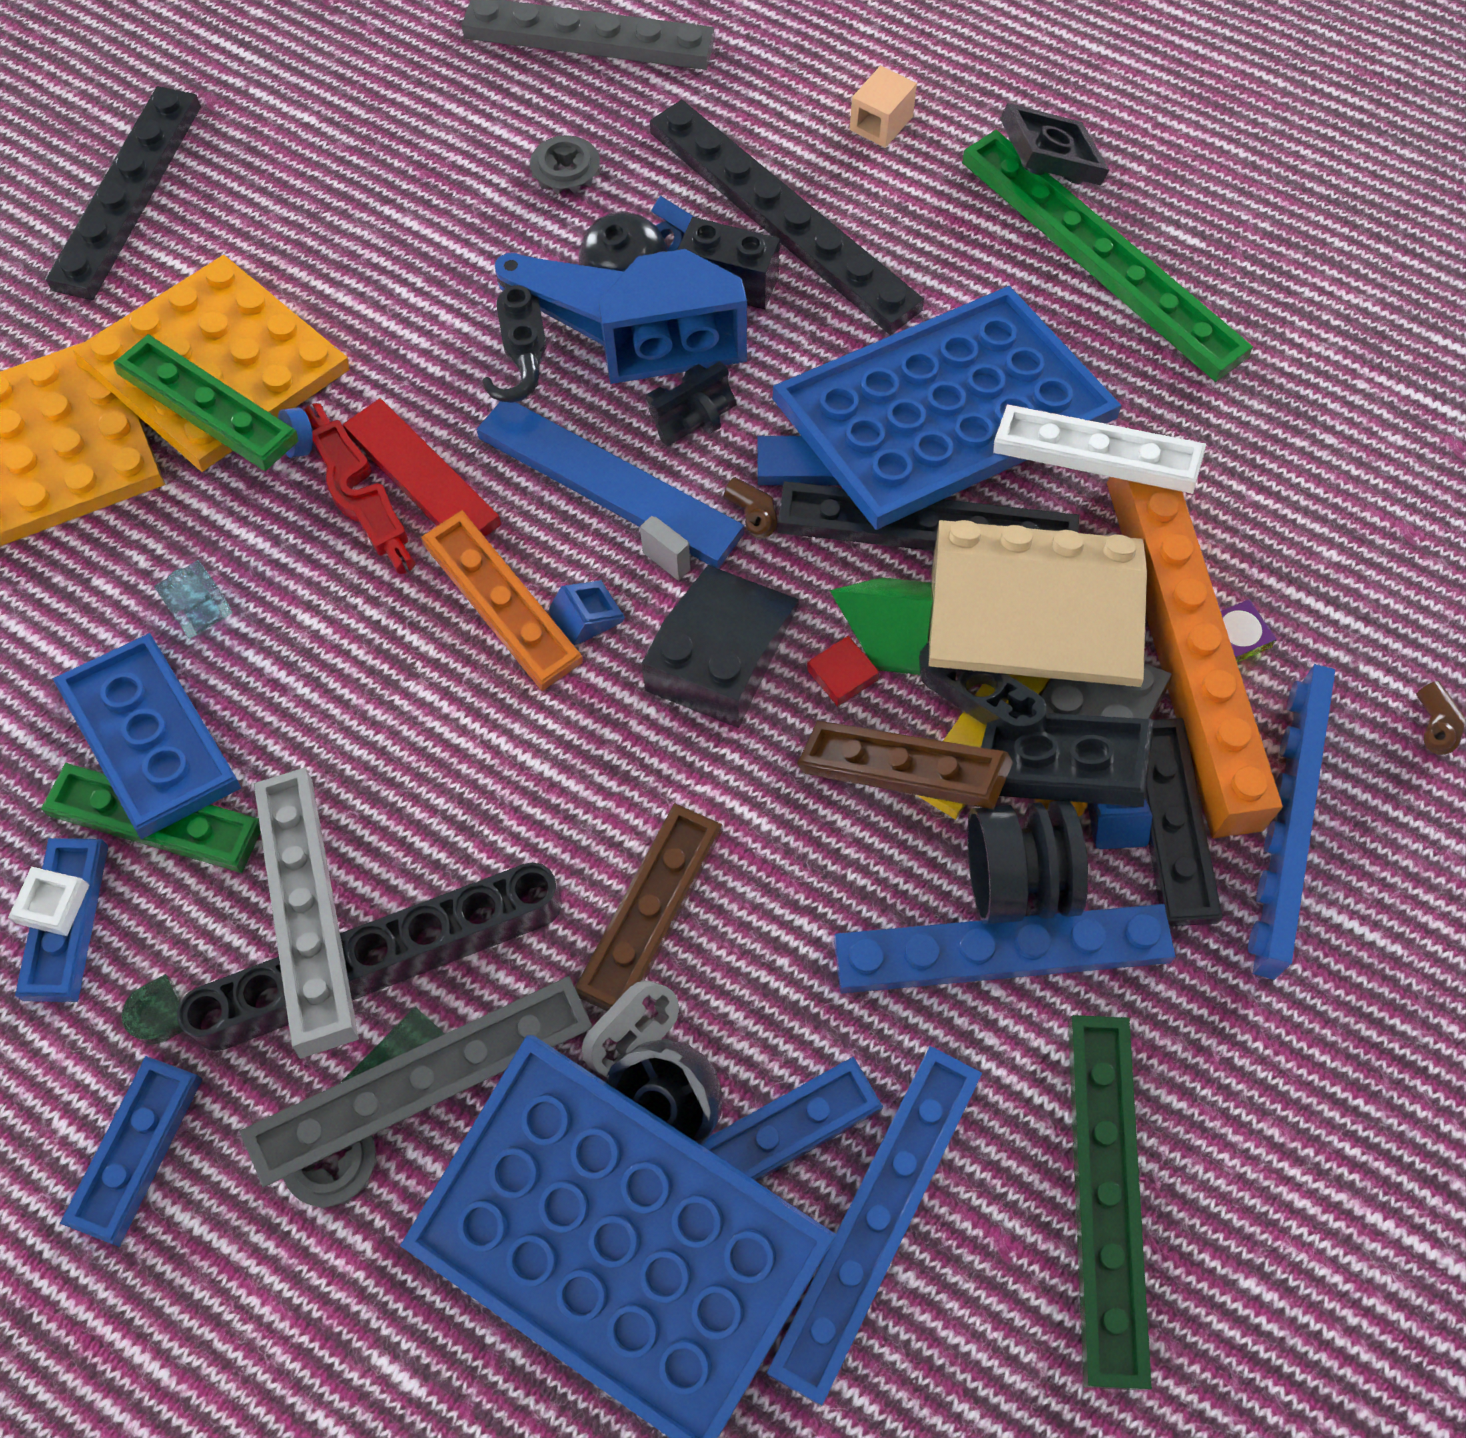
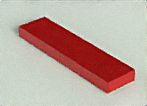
(417, 467)

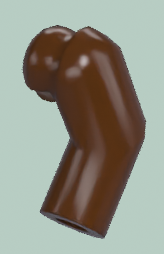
(758, 507)
(1446, 719)

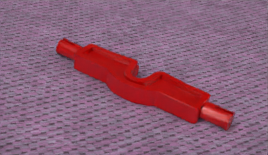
(366, 505)

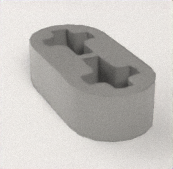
(625, 1024)

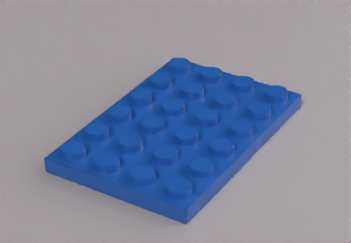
(925, 404)
(618, 1243)

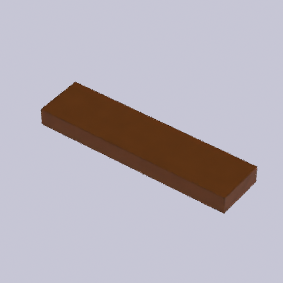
(906, 764)
(649, 907)

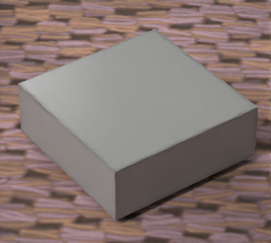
(665, 547)

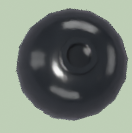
(618, 240)
(672, 1084)

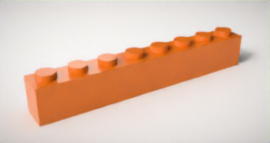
(1195, 647)

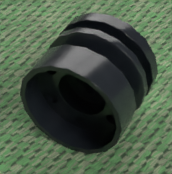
(1038, 861)

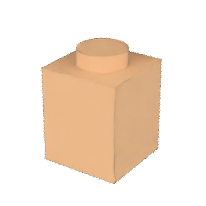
(882, 106)

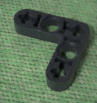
(991, 707)

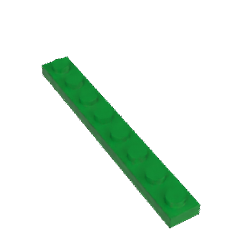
(1109, 258)

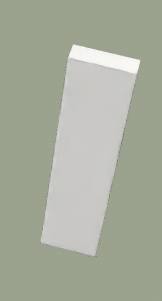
(1100, 448)

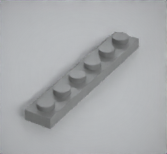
(304, 915)

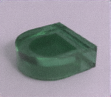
(152, 1011)

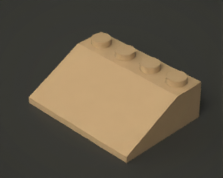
(1038, 603)

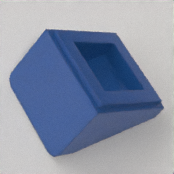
(585, 611)
(1120, 825)

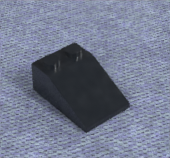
(718, 645)

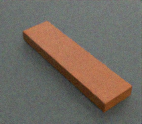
(502, 600)

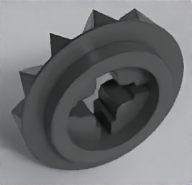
(565, 151)
(324, 1190)

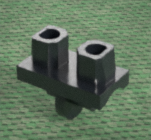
(692, 404)

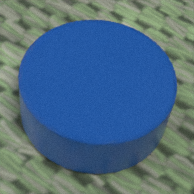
(299, 421)

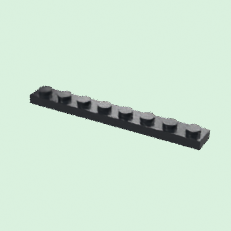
(787, 217)

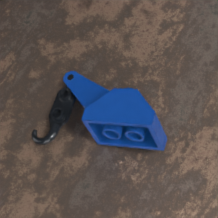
(650, 319)

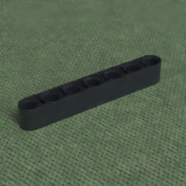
(404, 958)

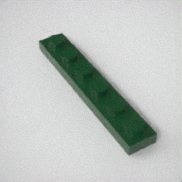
(1108, 1205)

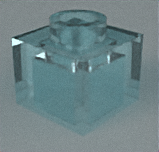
(193, 599)

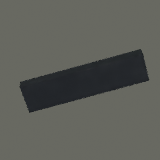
(1178, 831)

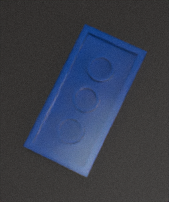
(146, 735)

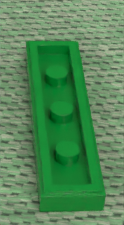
(206, 402)
(206, 835)

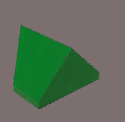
(888, 620)

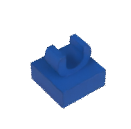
(674, 220)

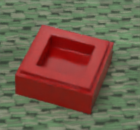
(842, 670)

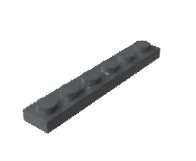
(589, 33)
(410, 1082)

